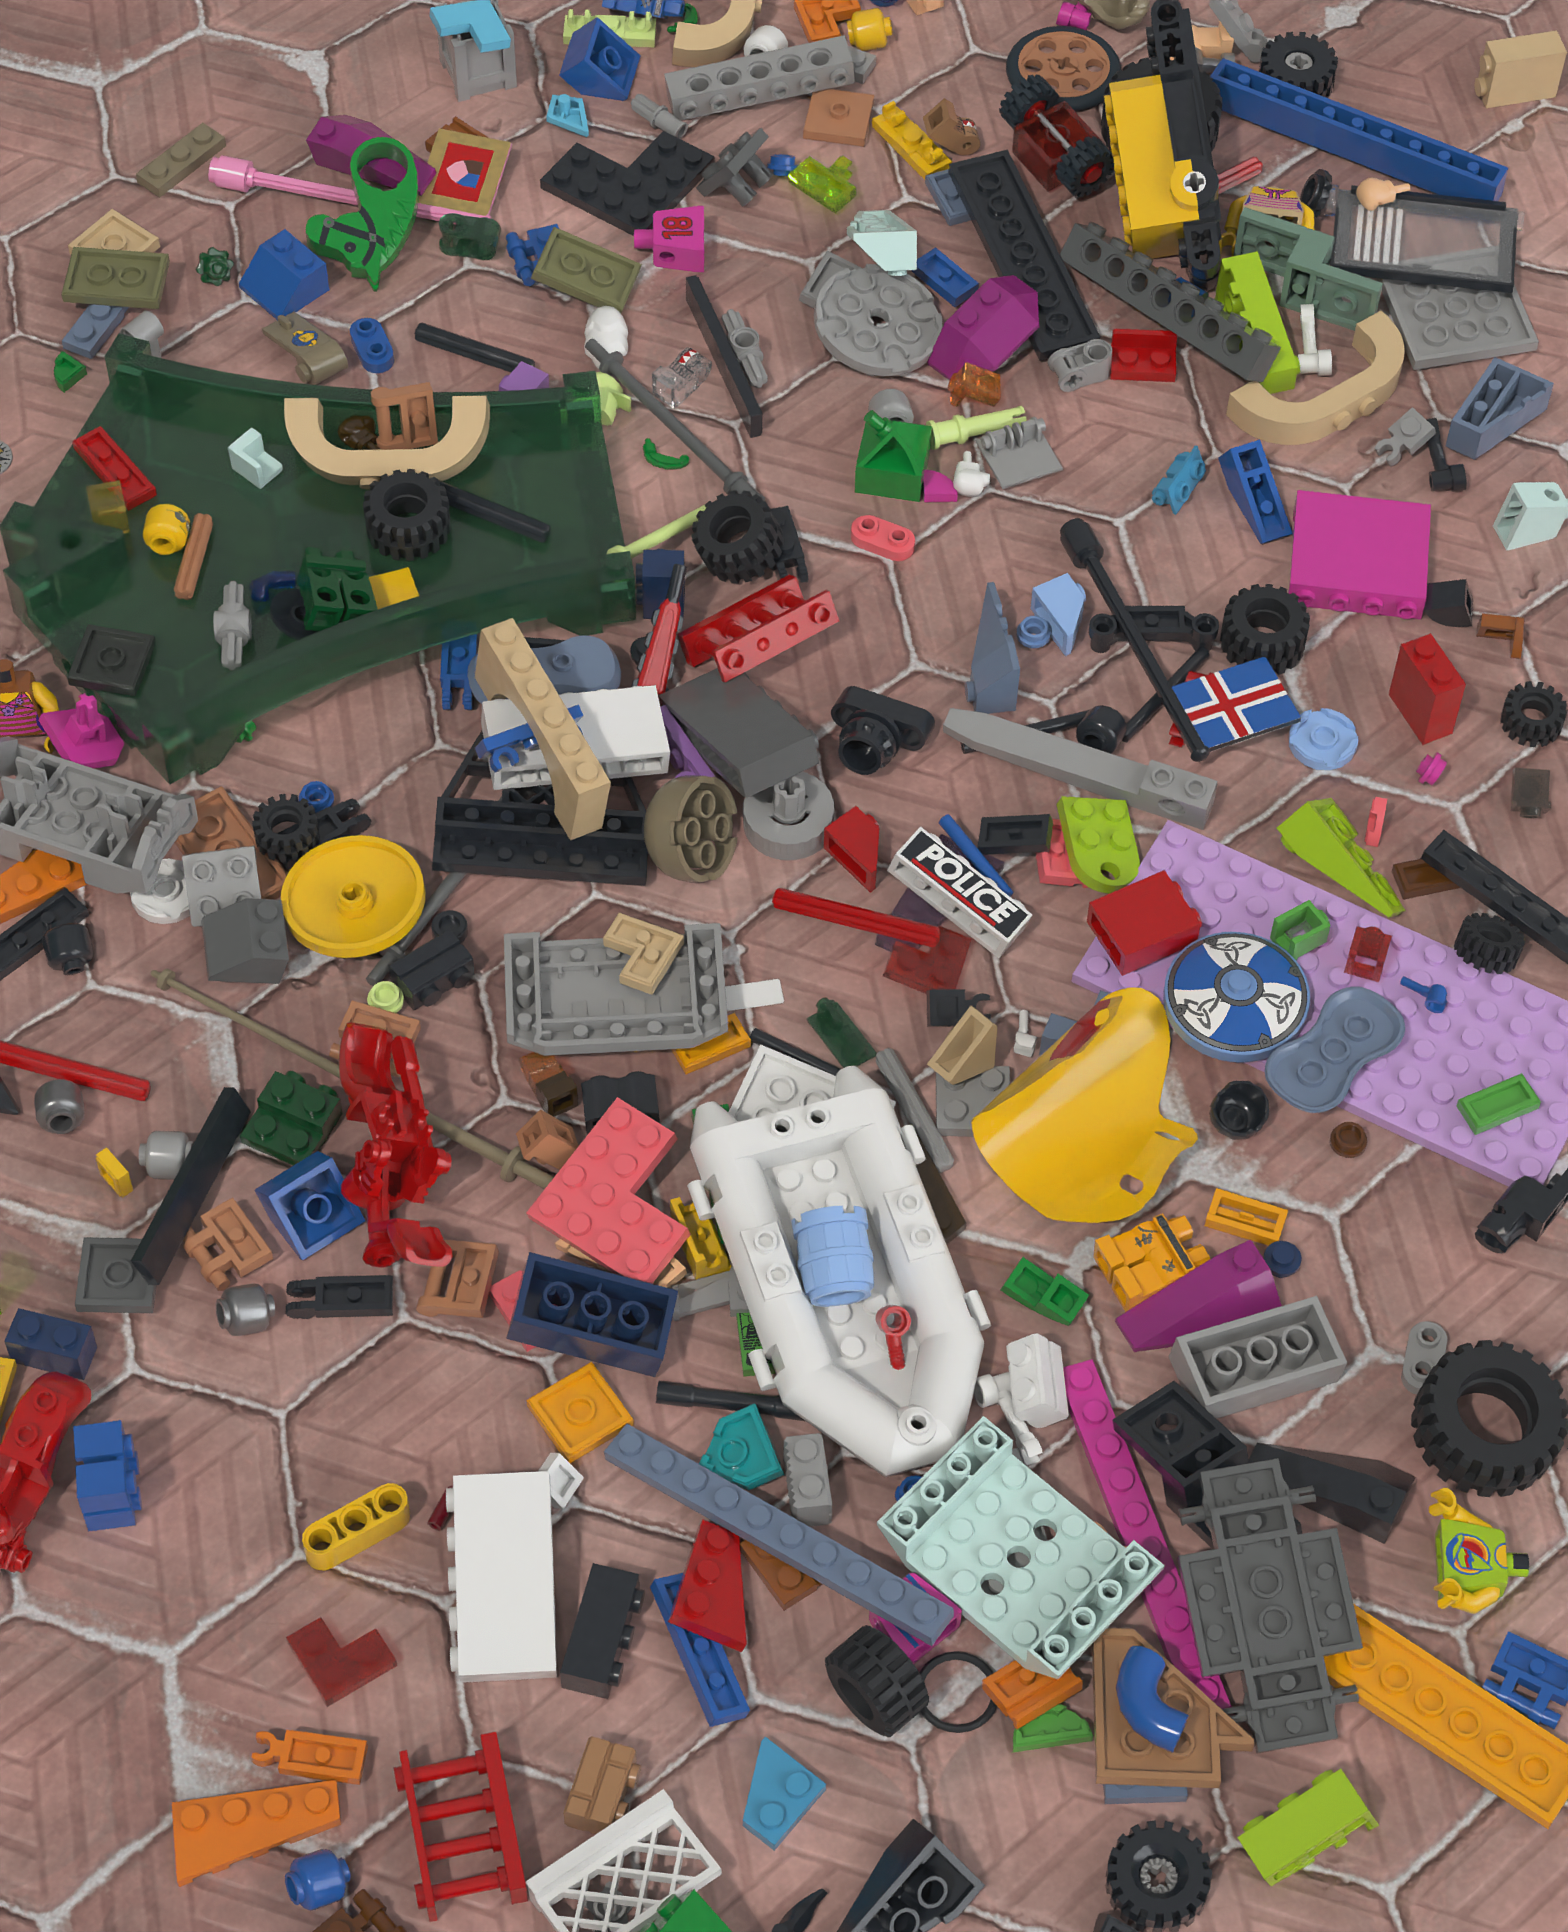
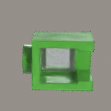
(1300, 929)

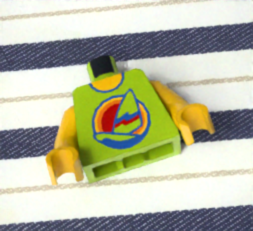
(1470, 1557)

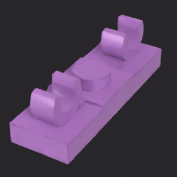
(682, 751)

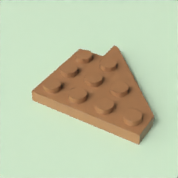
(1130, 1759)

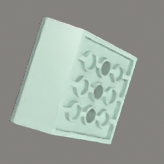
(981, 1509)

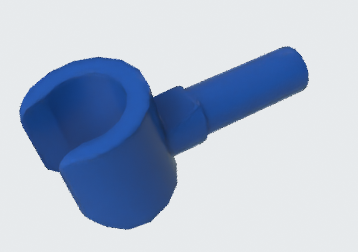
(1435, 994)

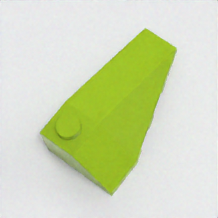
(1326, 841)

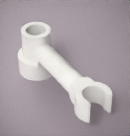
(1312, 360)
(997, 1391)

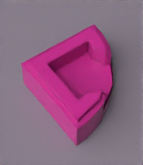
(938, 488)

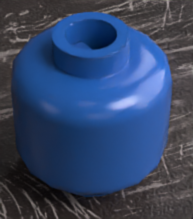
(317, 1879)

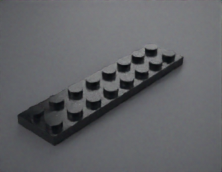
(1022, 248)

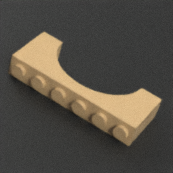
(512, 671)

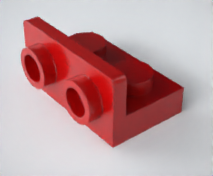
(1143, 355)

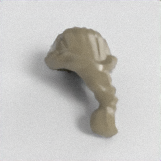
(1118, 13)

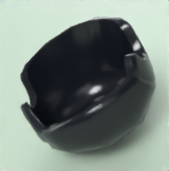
(1239, 1110)

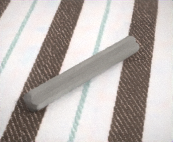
(914, 1108)

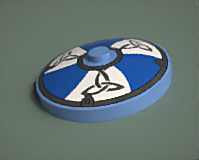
(1236, 996)

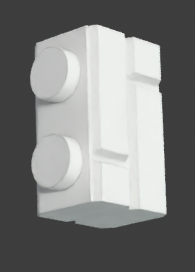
(1037, 1381)

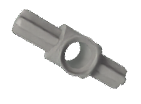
(745, 347)
(232, 625)

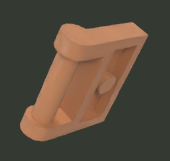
(415, 412)
(468, 1282)

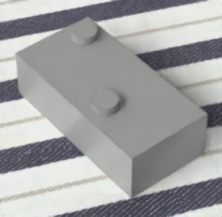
(1259, 1358)

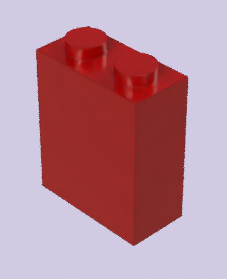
(1426, 689)
(1143, 922)

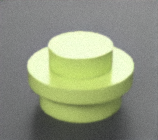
(386, 997)

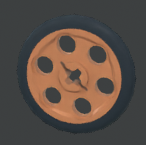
(1061, 40)

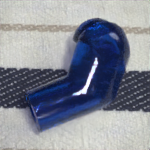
(271, 580)

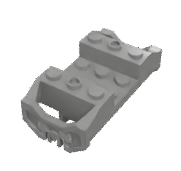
(88, 817)

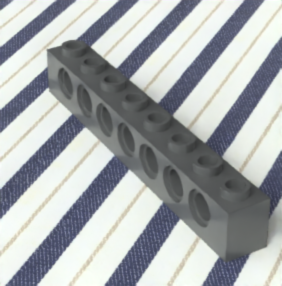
(1257, 351)

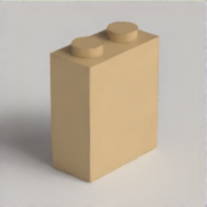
(1520, 69)

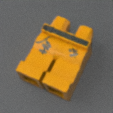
(1147, 1258)

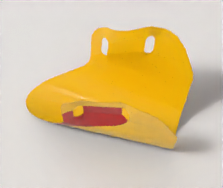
(1088, 1115)

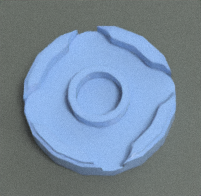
(1323, 739)

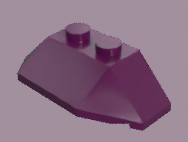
(987, 327)

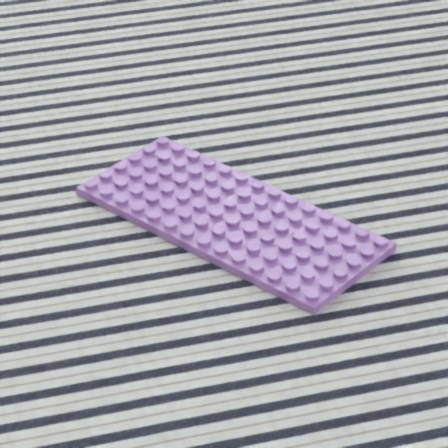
(1483, 1036)

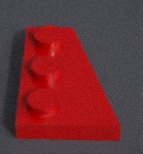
(712, 1588)

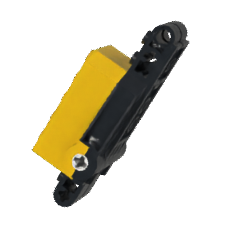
(1165, 152)

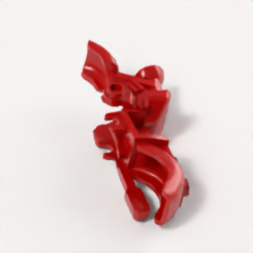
(400, 1156)
(29, 1457)

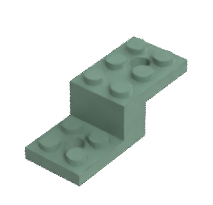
(1304, 262)

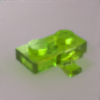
(825, 184)

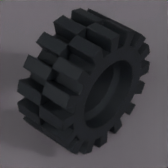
(1538, 699)
(285, 811)
(1489, 943)

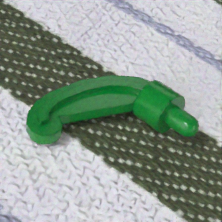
(690, 17)
(660, 460)

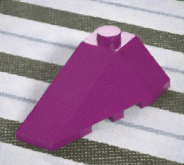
(338, 137)
(1214, 1293)

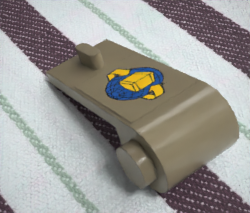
(315, 351)

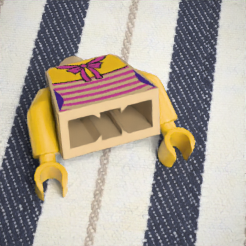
(1270, 201)

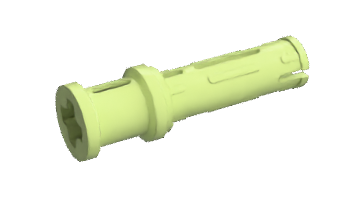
(961, 428)

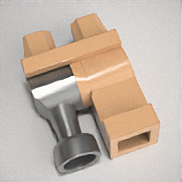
(1212, 46)

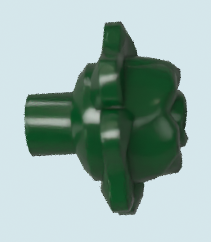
(214, 266)

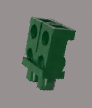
(333, 588)

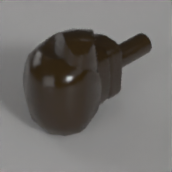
(358, 432)

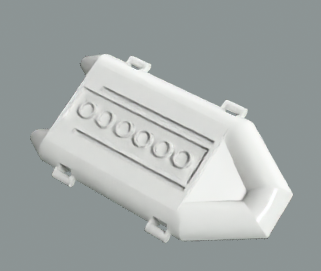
(835, 1358)

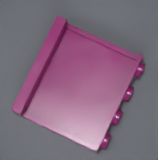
(1360, 554)

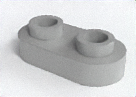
(1422, 1353)

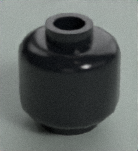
(1101, 729)
(67, 946)

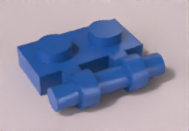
(520, 250)
(1534, 1669)

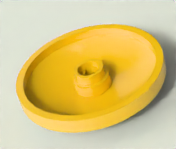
(353, 896)

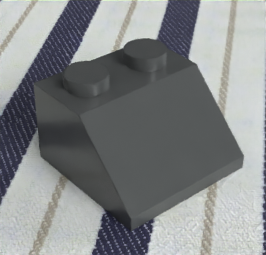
(246, 942)

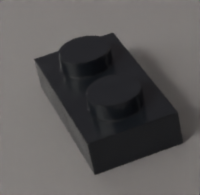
(1015, 834)

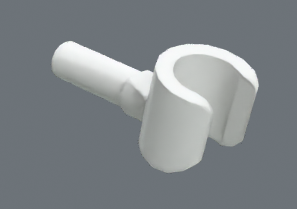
(1024, 1042)

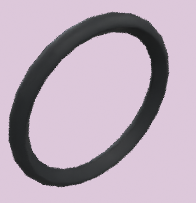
(955, 1728)

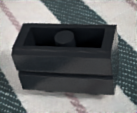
(432, 970)

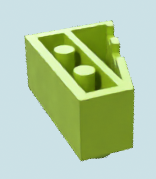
(1305, 1826)

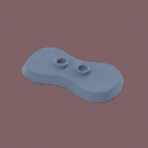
(572, 666)
(1320, 1065)

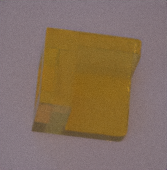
(108, 505)

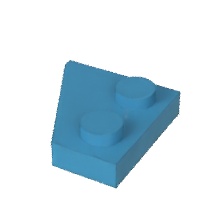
(779, 1795)

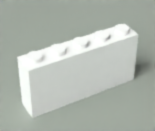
(618, 724)
(502, 1577)

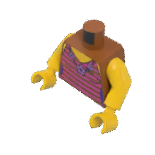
(23, 703)

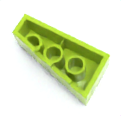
(1246, 291)

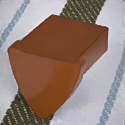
(1503, 628)

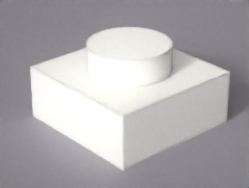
(563, 1479)

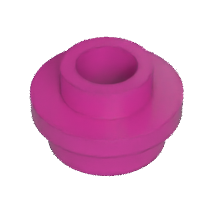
(1431, 768)

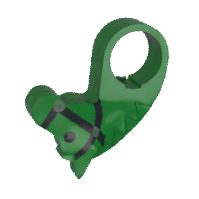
(378, 231)

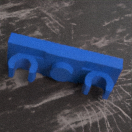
(505, 742)

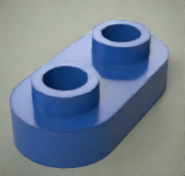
(368, 340)

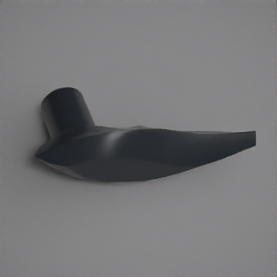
(800, 1915)

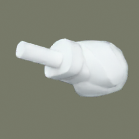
(968, 478)

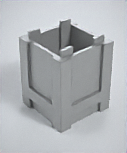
(477, 71)

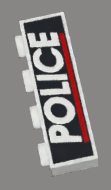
(959, 892)

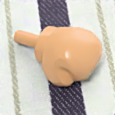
(1377, 192)

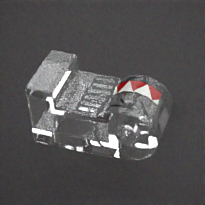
(680, 376)

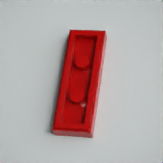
(112, 465)

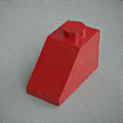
(855, 844)

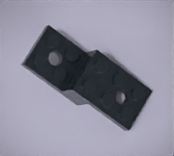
(1182, 1453)

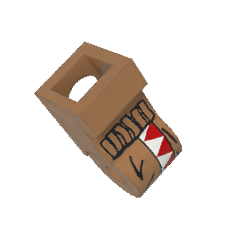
(951, 130)

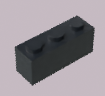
(602, 1631)

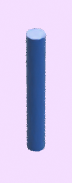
(973, 853)

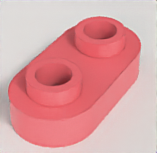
(879, 538)

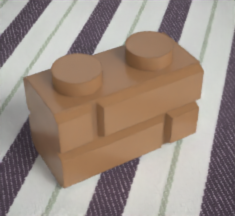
(601, 1786)

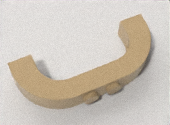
(717, 41)
(1304, 422)
(362, 467)

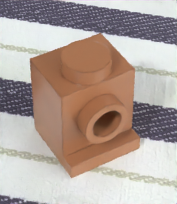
(547, 1140)

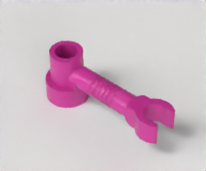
(1073, 15)

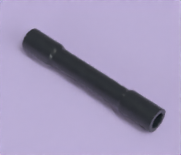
(689, 1395)

